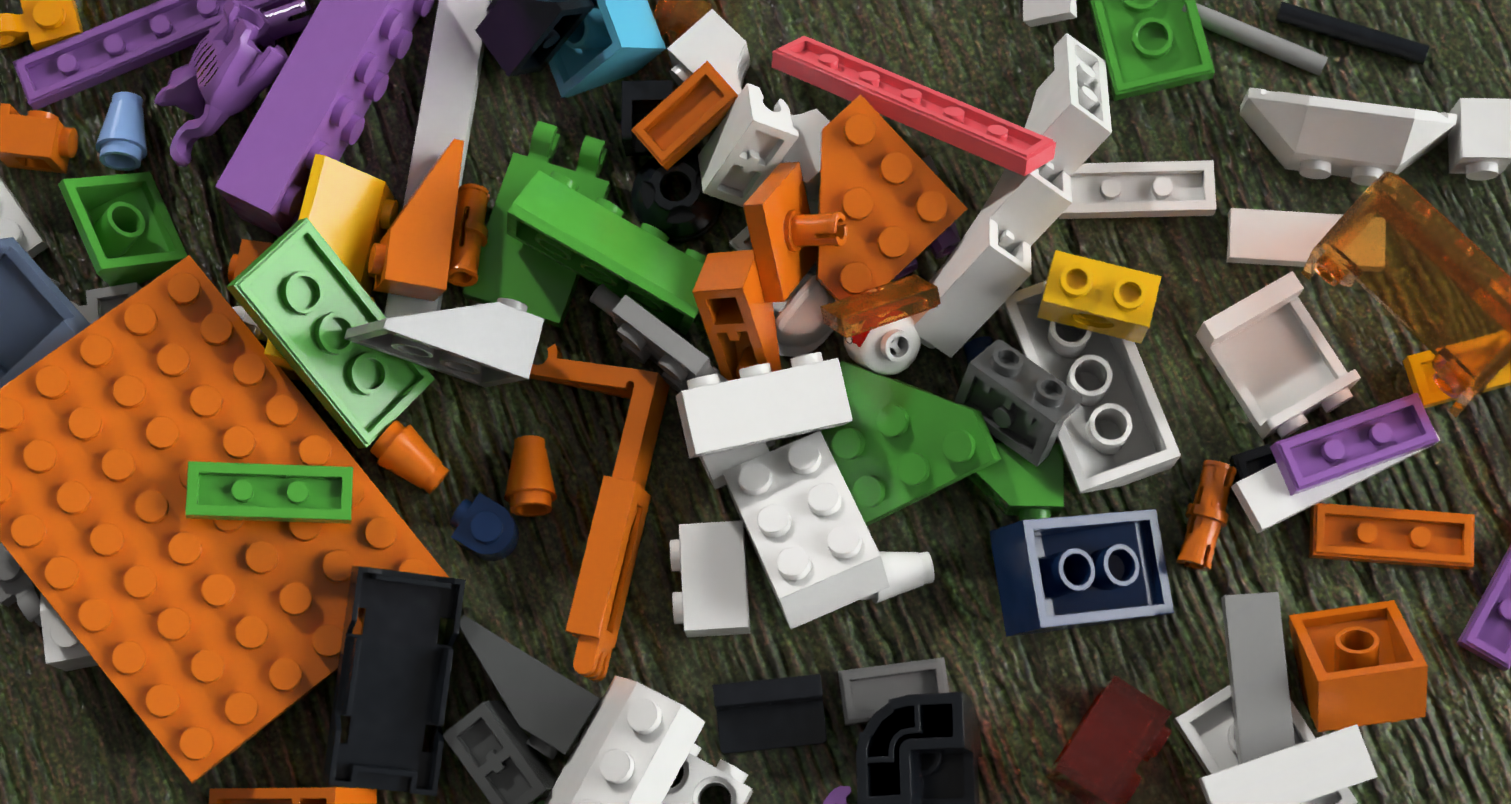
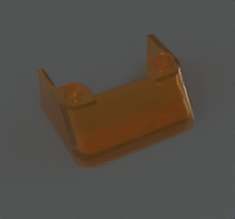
(1425, 279)

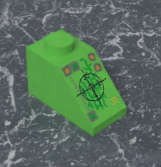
(1023, 488)

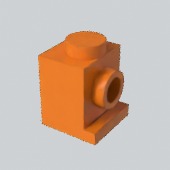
(35, 140)

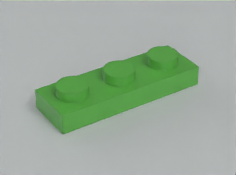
(269, 492)

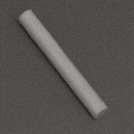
(1261, 40)

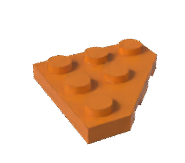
(888, 201)

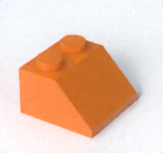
(1359, 666)

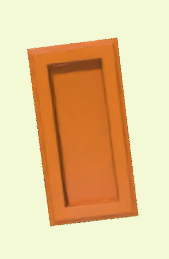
(686, 116)

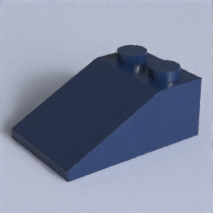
(1080, 571)

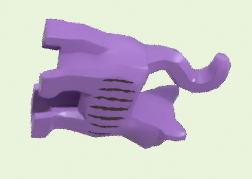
(221, 77)

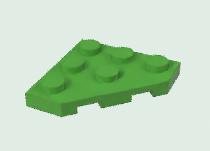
(904, 442)

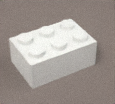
(806, 529)

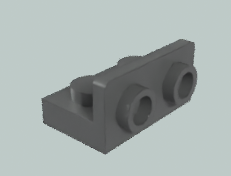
(1017, 400)

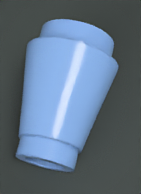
(123, 133)

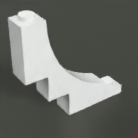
(997, 247)

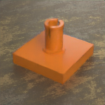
(785, 231)

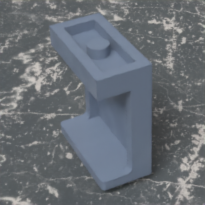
(32, 312)

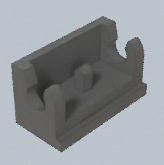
(498, 757)

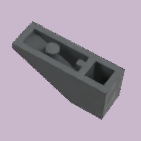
(536, 695)

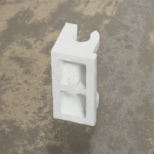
(745, 147)

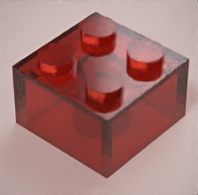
(1110, 744)

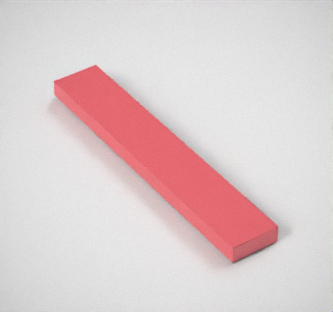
(915, 105)

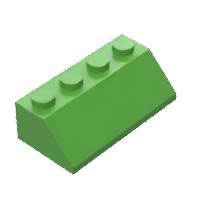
(607, 248)

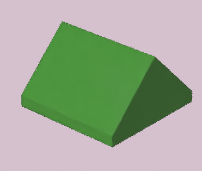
(123, 226)

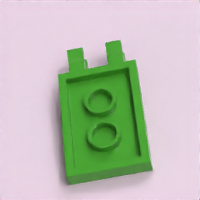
(513, 268)

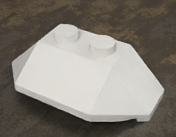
(1342, 136)

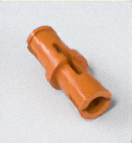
(468, 234)
(1207, 515)

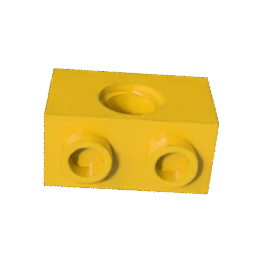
(1099, 296)

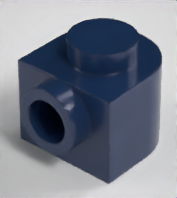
(485, 528)

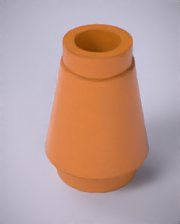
(409, 457)
(530, 478)

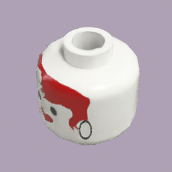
(885, 348)

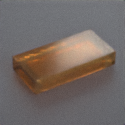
(880, 305)

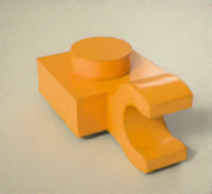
(41, 23)

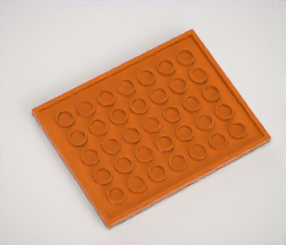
(187, 617)

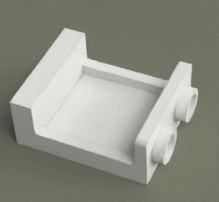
(1276, 359)

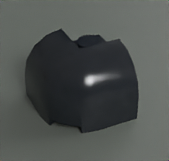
(920, 751)

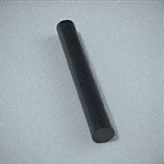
(1352, 33)

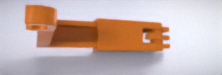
(619, 508)

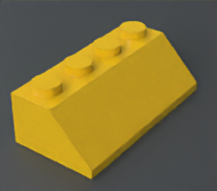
(351, 215)

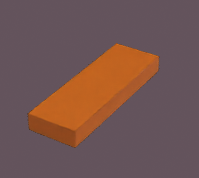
(1392, 536)

